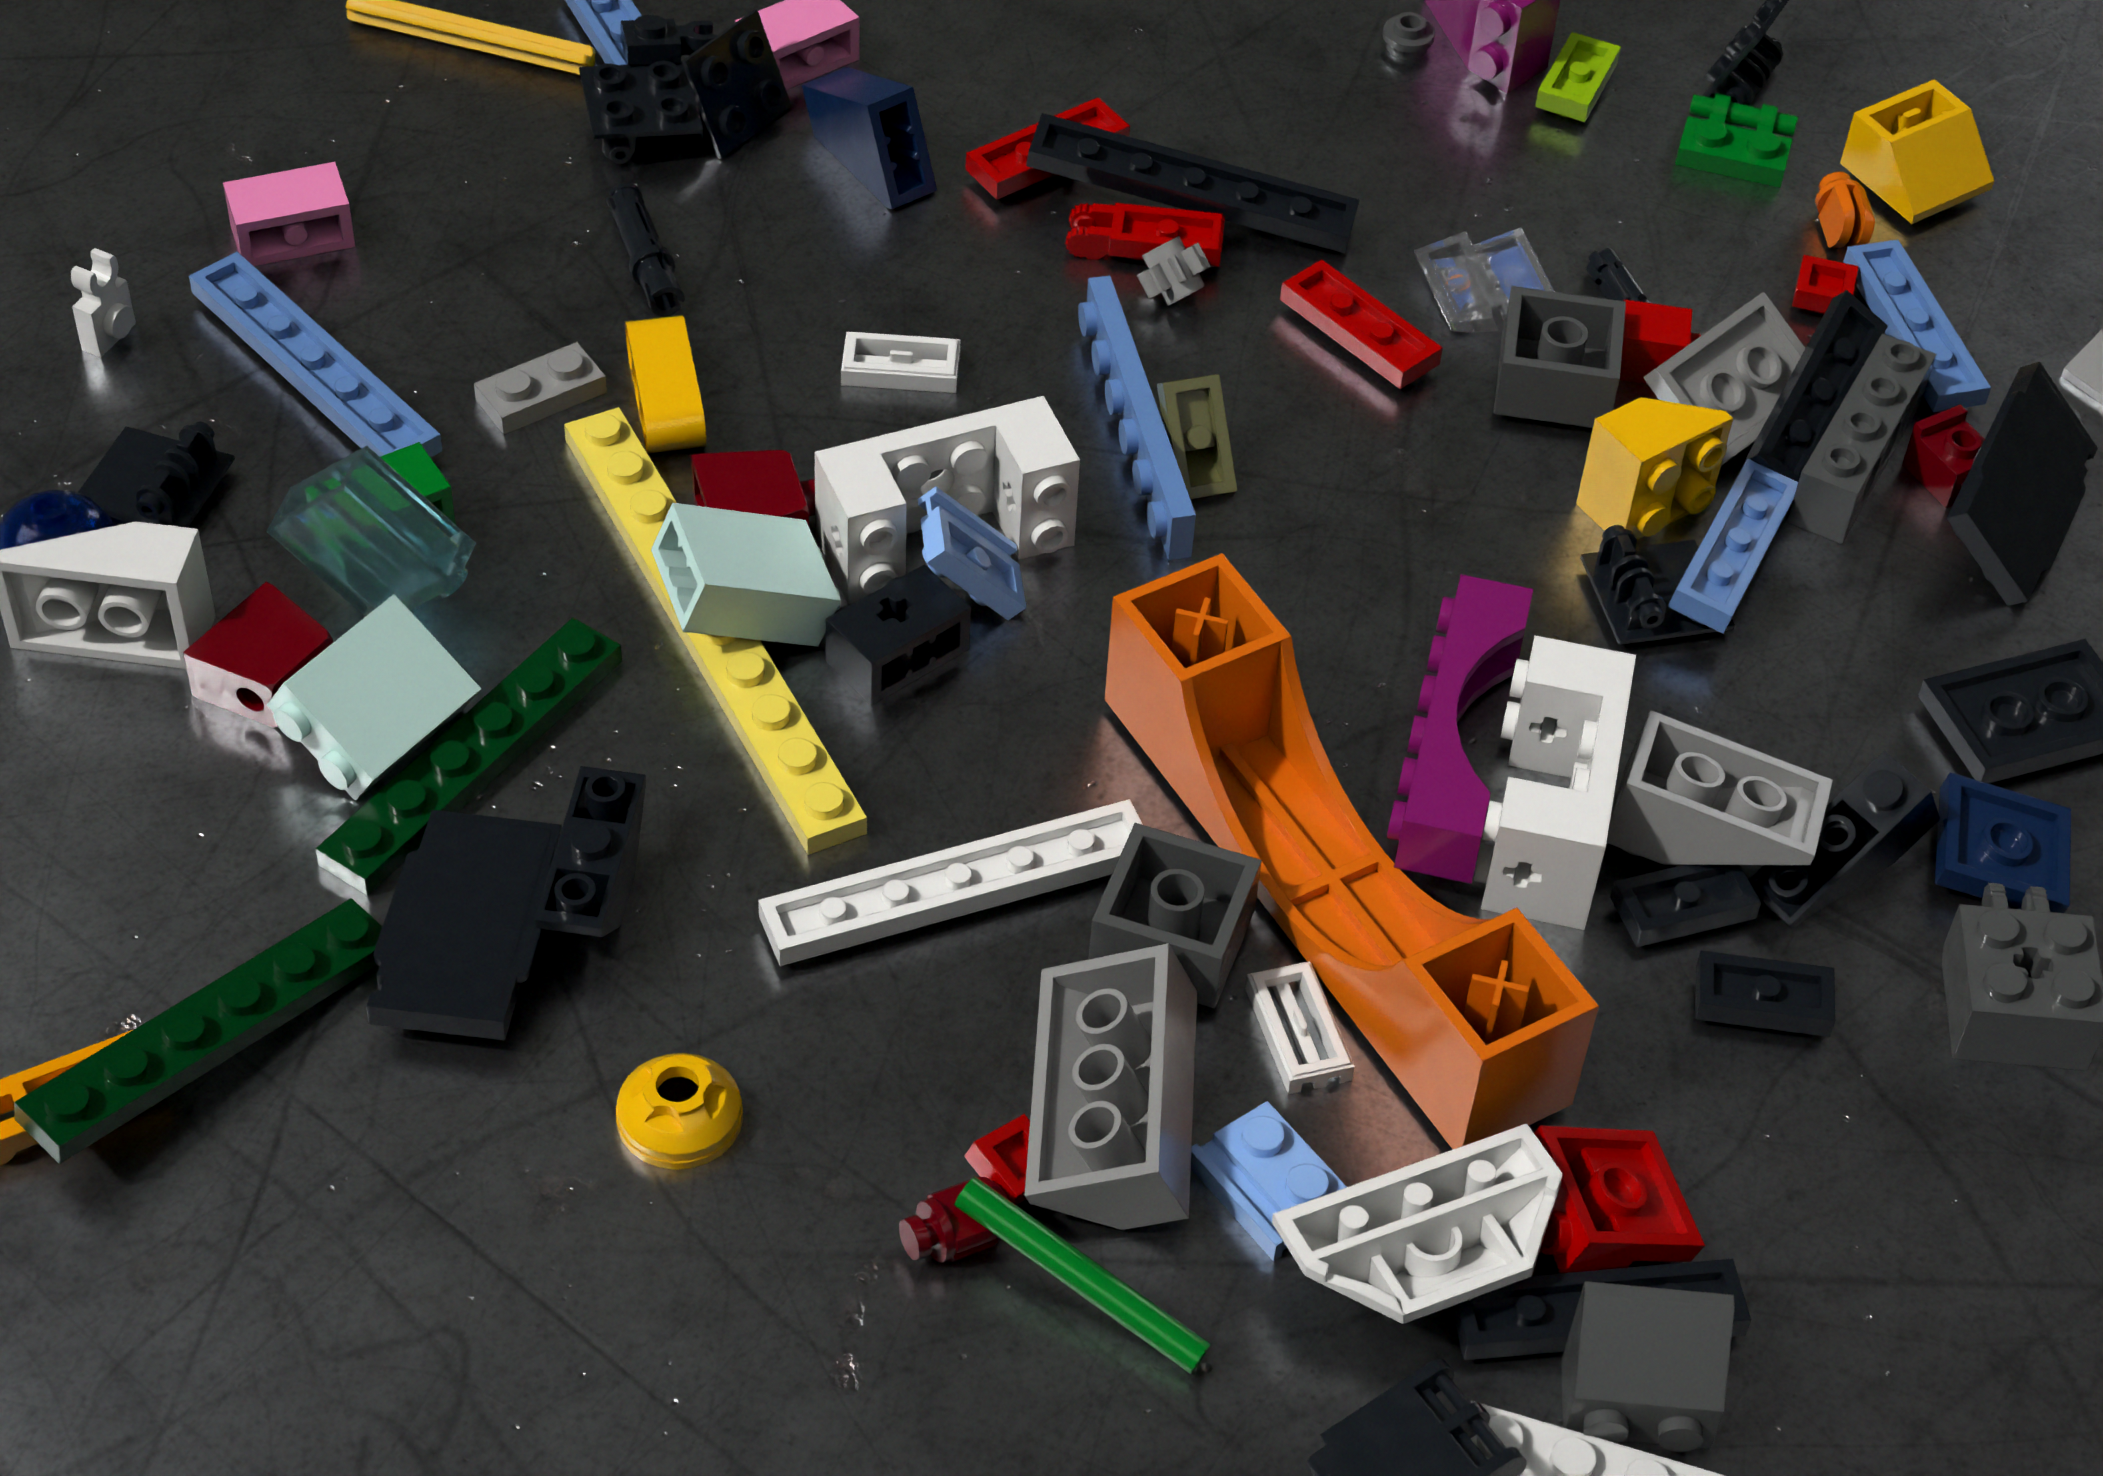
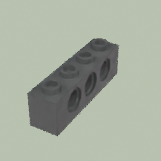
(1861, 438)

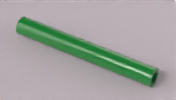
(1082, 1274)

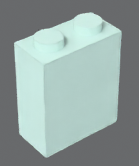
(745, 575)
(372, 697)

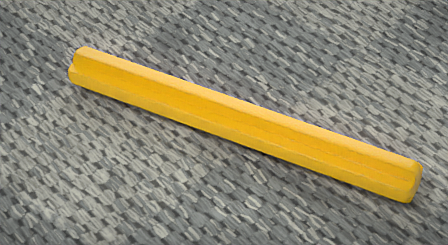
(472, 34)

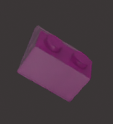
(1500, 38)

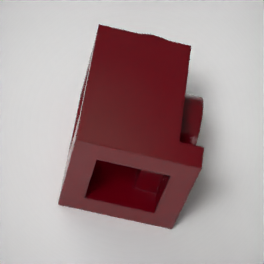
(1942, 453)

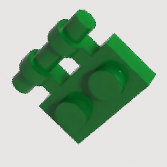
(1735, 150)

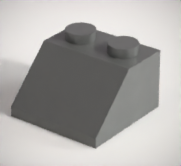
(1647, 1365)

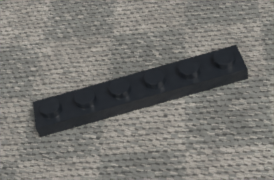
(1192, 182)

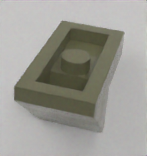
(1199, 434)

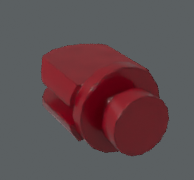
(944, 1229)

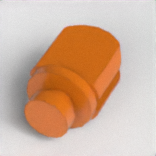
(1844, 211)

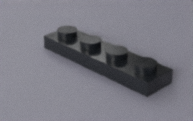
(1817, 386)
(1540, 1310)

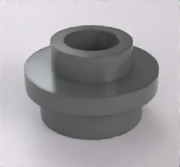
(1408, 35)

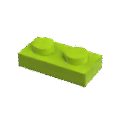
(1578, 77)

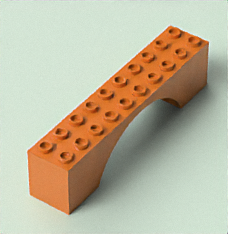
(1456, 1005)

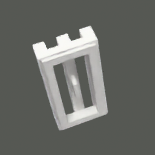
(900, 362)
(1313, 1068)

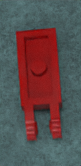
(1137, 229)

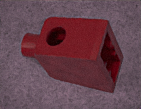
(752, 483)
(253, 653)

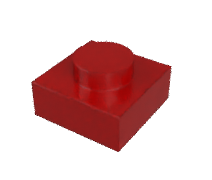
(1821, 281)
(1003, 1157)

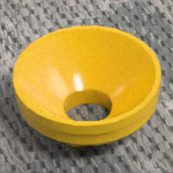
(685, 1131)

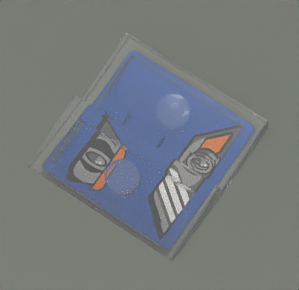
(1476, 279)

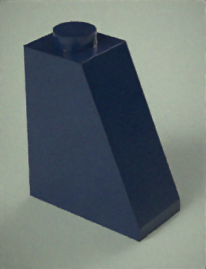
(873, 132)

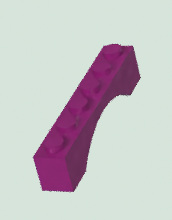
(1446, 799)

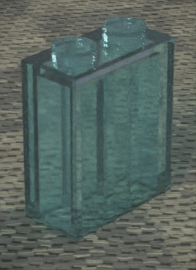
(372, 534)

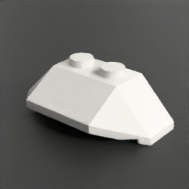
(1430, 1228)

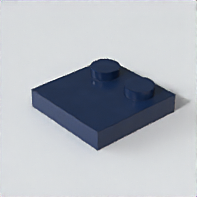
(2002, 839)

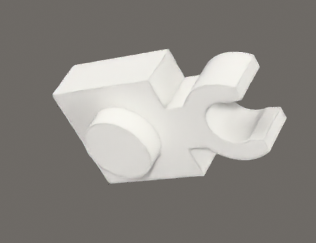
(105, 307)

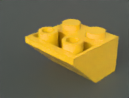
(1918, 151)
(1652, 464)

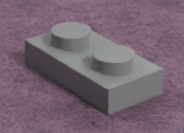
(540, 388)

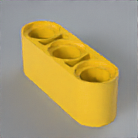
(665, 384)

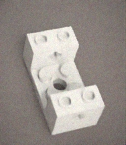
(991, 461)
(1544, 834)

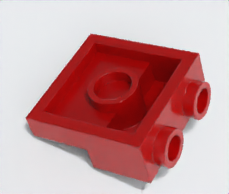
(1615, 1201)

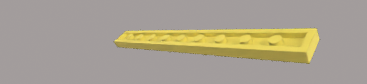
(736, 669)

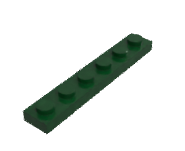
(469, 755)
(199, 1032)

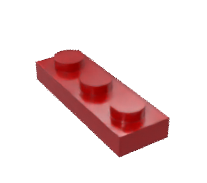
(1002, 163)
(1361, 324)

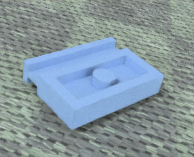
(971, 554)
(1261, 1169)

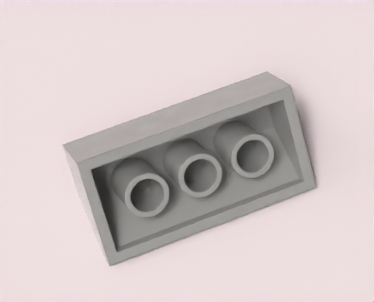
(1114, 1090)

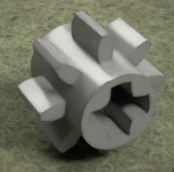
(1173, 270)

